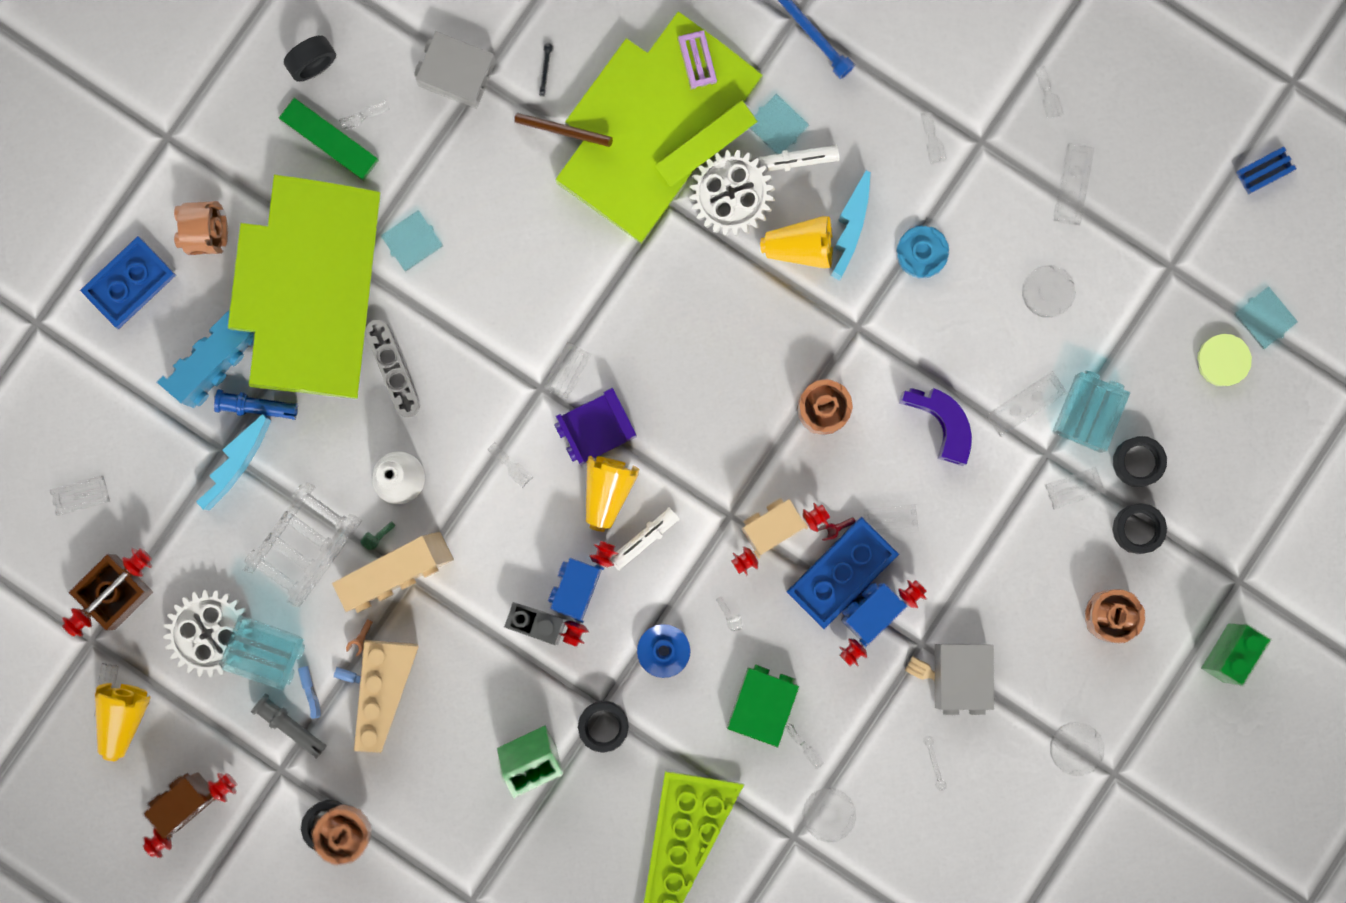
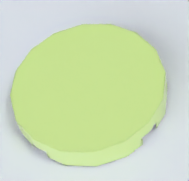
(1224, 360)

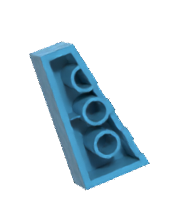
(208, 363)

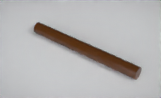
(563, 129)

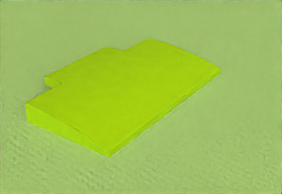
(649, 113)
(307, 286)

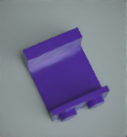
(595, 427)

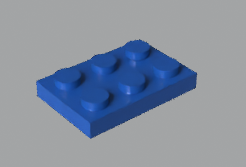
(128, 282)

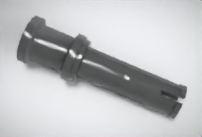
(278, 718)

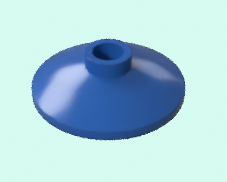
(660, 665)

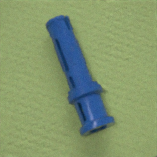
(243, 404)

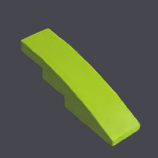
(706, 143)

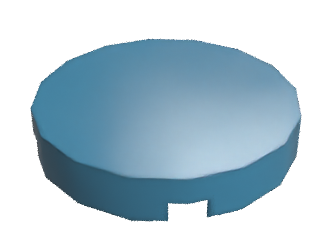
(922, 251)

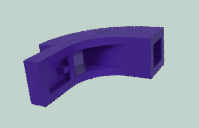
(953, 421)

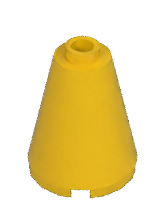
(801, 243)
(606, 490)
(118, 718)

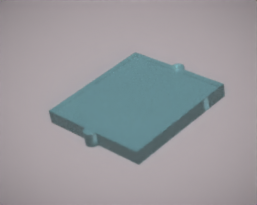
(778, 124)
(411, 241)
(1266, 318)

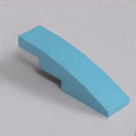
(853, 217)
(240, 454)

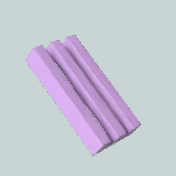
(702, 80)

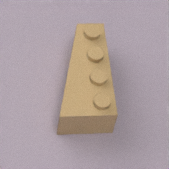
(393, 571)
(381, 687)

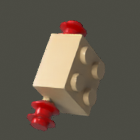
(773, 528)

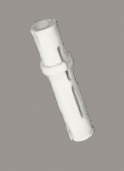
(800, 158)
(655, 530)

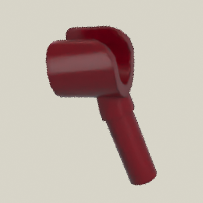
(833, 529)

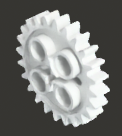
(724, 171)
(187, 647)

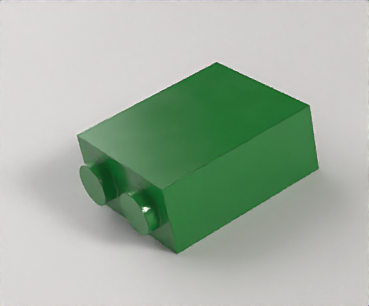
(1236, 654)
(763, 705)
(529, 761)

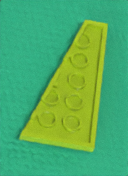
(686, 829)

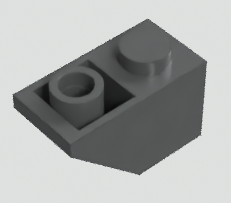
(535, 623)

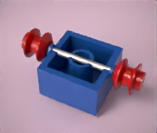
(577, 590)
(874, 614)

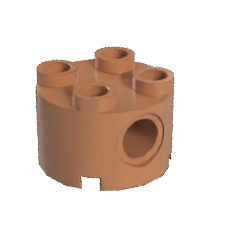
(200, 228)
(824, 407)
(1114, 616)
(342, 835)

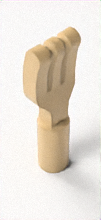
(920, 669)

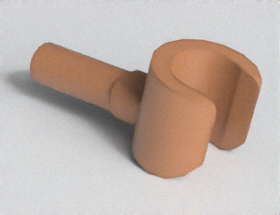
(360, 638)

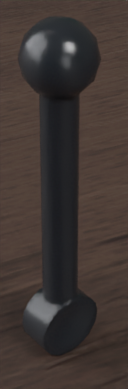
(548, 48)

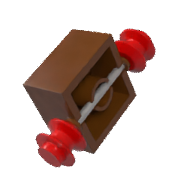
(109, 592)
(179, 805)

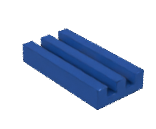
(1284, 160)

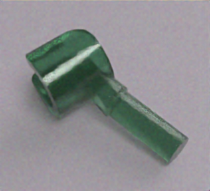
(371, 542)

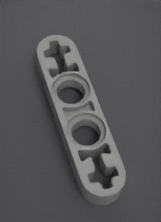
(392, 368)

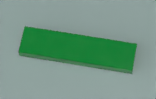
(328, 139)

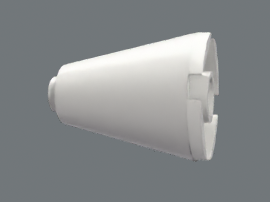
(405, 484)

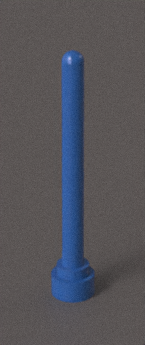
(841, 65)

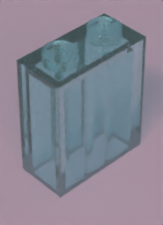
(1091, 411)
(262, 653)

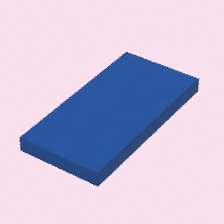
(842, 572)

